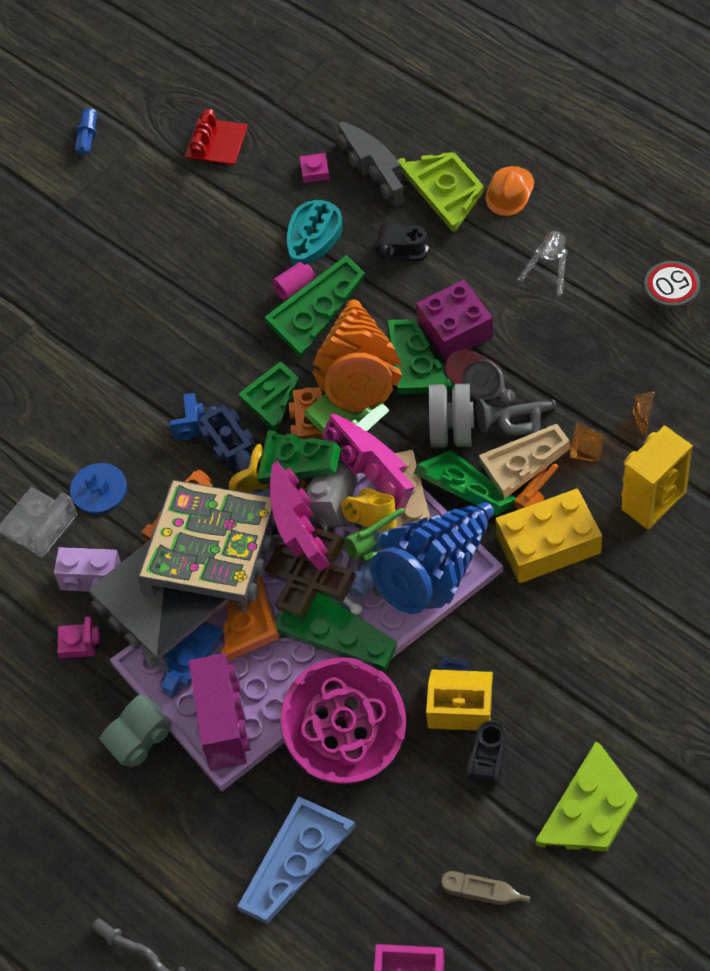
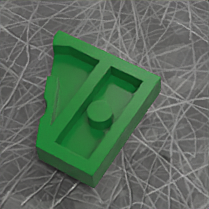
(271, 395)

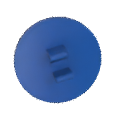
(98, 488)

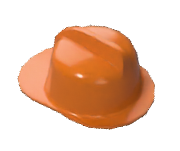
(509, 191)

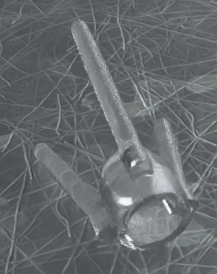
(550, 249)

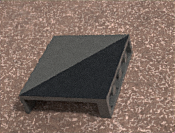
(150, 621)

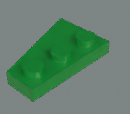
(303, 456)

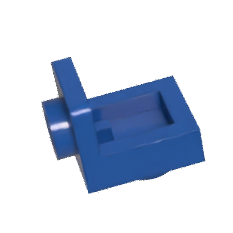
(187, 427)

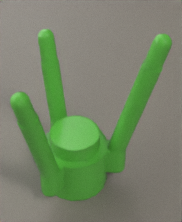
(362, 542)

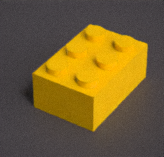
(655, 476)
(548, 535)

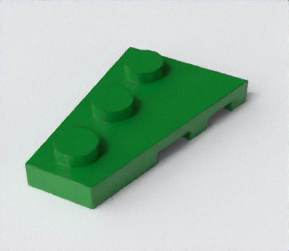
(418, 362)
(463, 480)

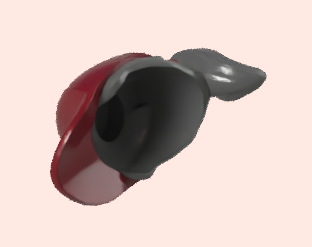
(483, 375)

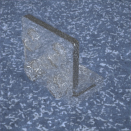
(38, 520)

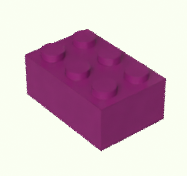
(219, 711)

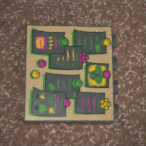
(209, 543)

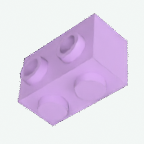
(81, 568)

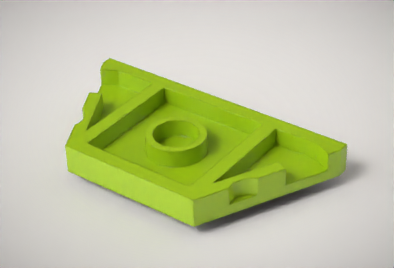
(444, 185)
(591, 806)

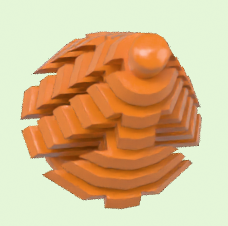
(356, 362)

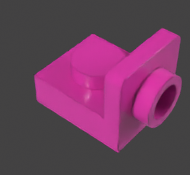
(78, 639)

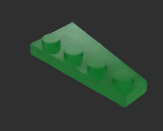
(313, 307)
(338, 632)

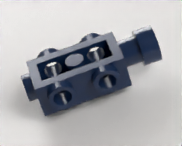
(232, 444)

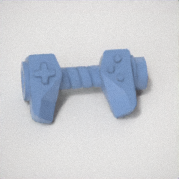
(363, 580)

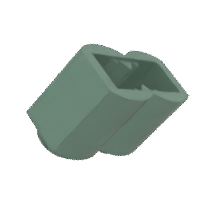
(136, 731)

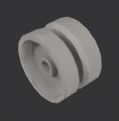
(450, 415)

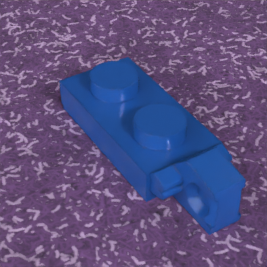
(196, 645)

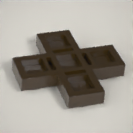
(305, 580)

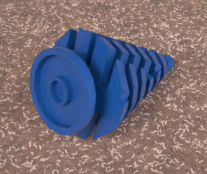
(426, 559)

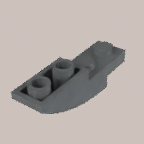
(373, 158)

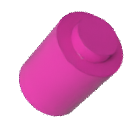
(293, 280)

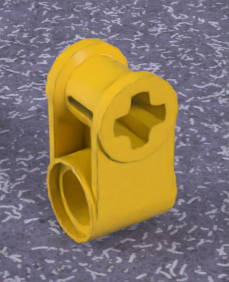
(369, 508)

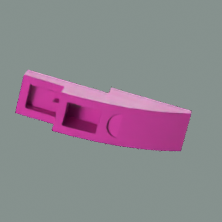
(368, 455)
(293, 516)

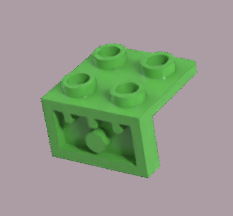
(322, 409)

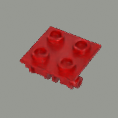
(216, 139)

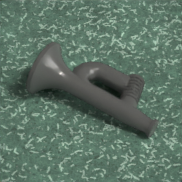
(487, 415)

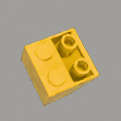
(459, 699)

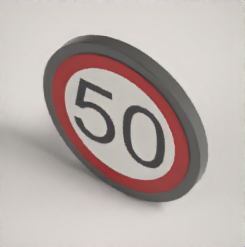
(672, 284)

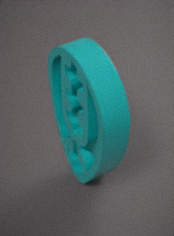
(319, 242)

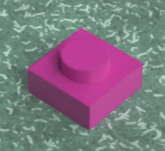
(314, 167)

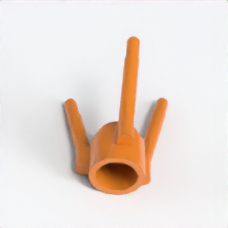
(530, 494)

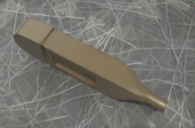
(480, 888)

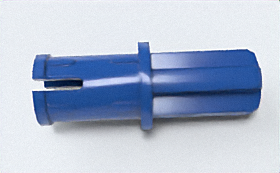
(86, 131)

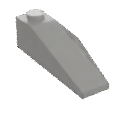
(329, 491)

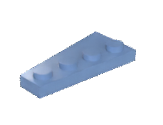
(297, 852)

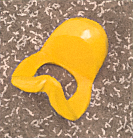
(246, 480)

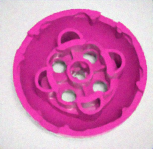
(377, 711)

